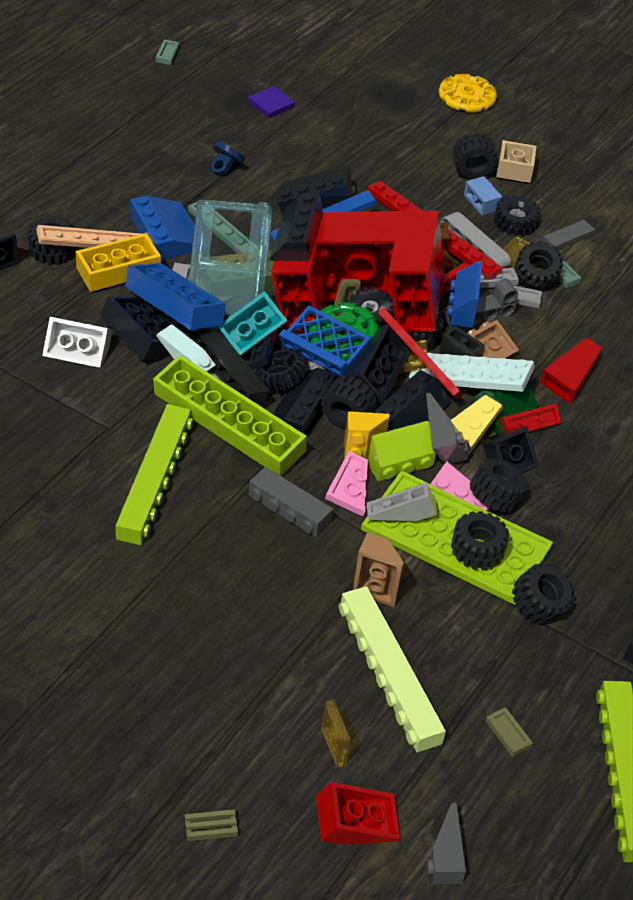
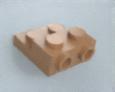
(495, 339)

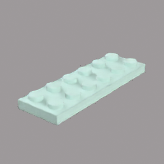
(483, 371)

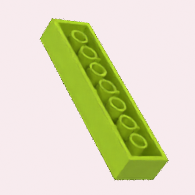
(230, 415)

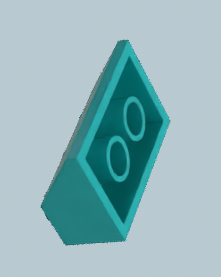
(252, 323)

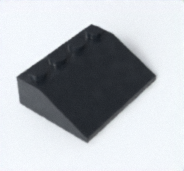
(331, 184)
(138, 325)

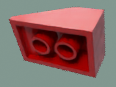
(356, 815)

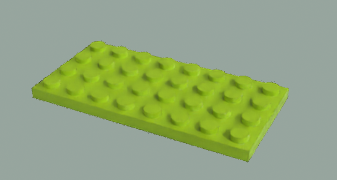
(432, 539)

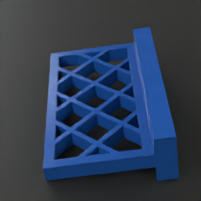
(313, 351)

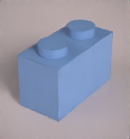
(482, 195)

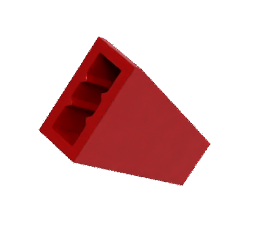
(570, 371)

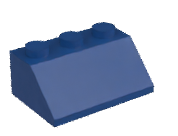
(465, 295)

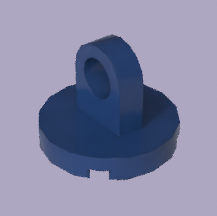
(226, 157)

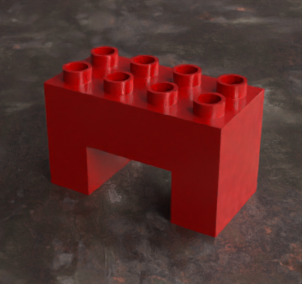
(381, 250)

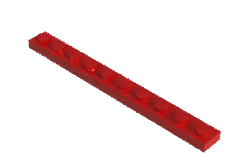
(456, 246)

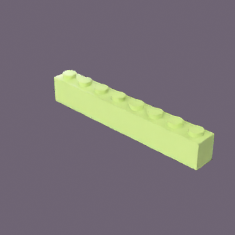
(392, 670)

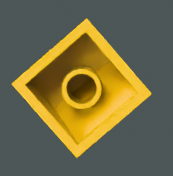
(360, 429)

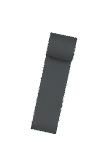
(494, 306)

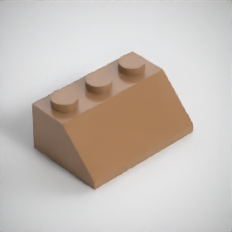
(378, 569)

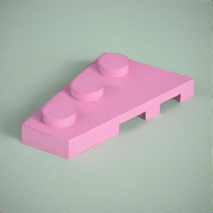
(349, 484)
(457, 484)

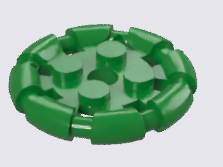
(348, 317)

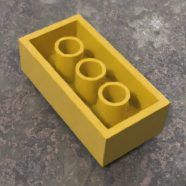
(108, 263)

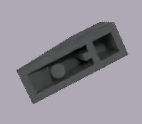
(447, 856)

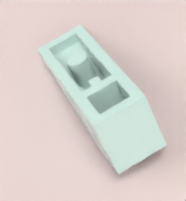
(179, 344)

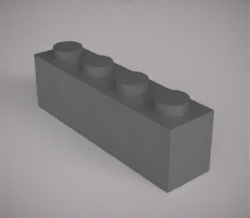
(290, 502)

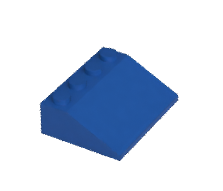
(164, 223)

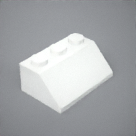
(77, 342)

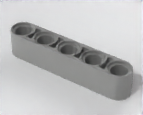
(470, 233)

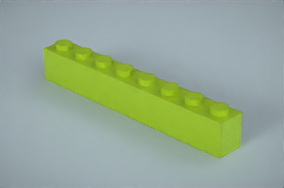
(154, 475)
(617, 719)

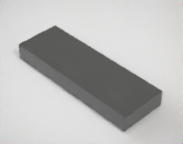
(569, 234)

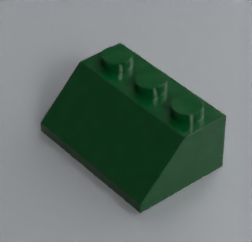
(512, 403)

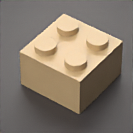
(516, 161)

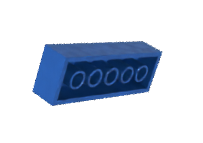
(175, 296)

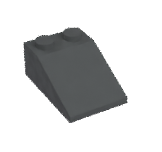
(445, 437)

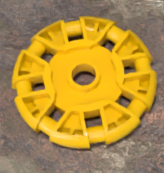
(466, 92)

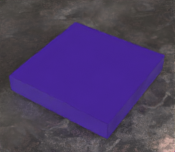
(271, 101)

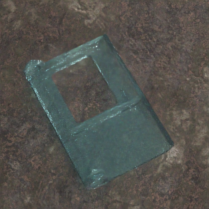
(231, 281)

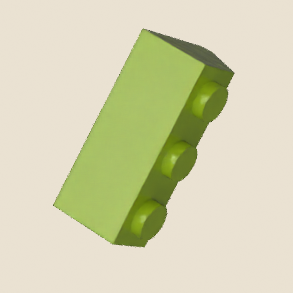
(401, 450)

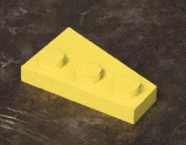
(477, 419)

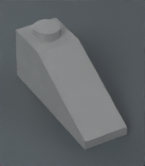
(405, 505)

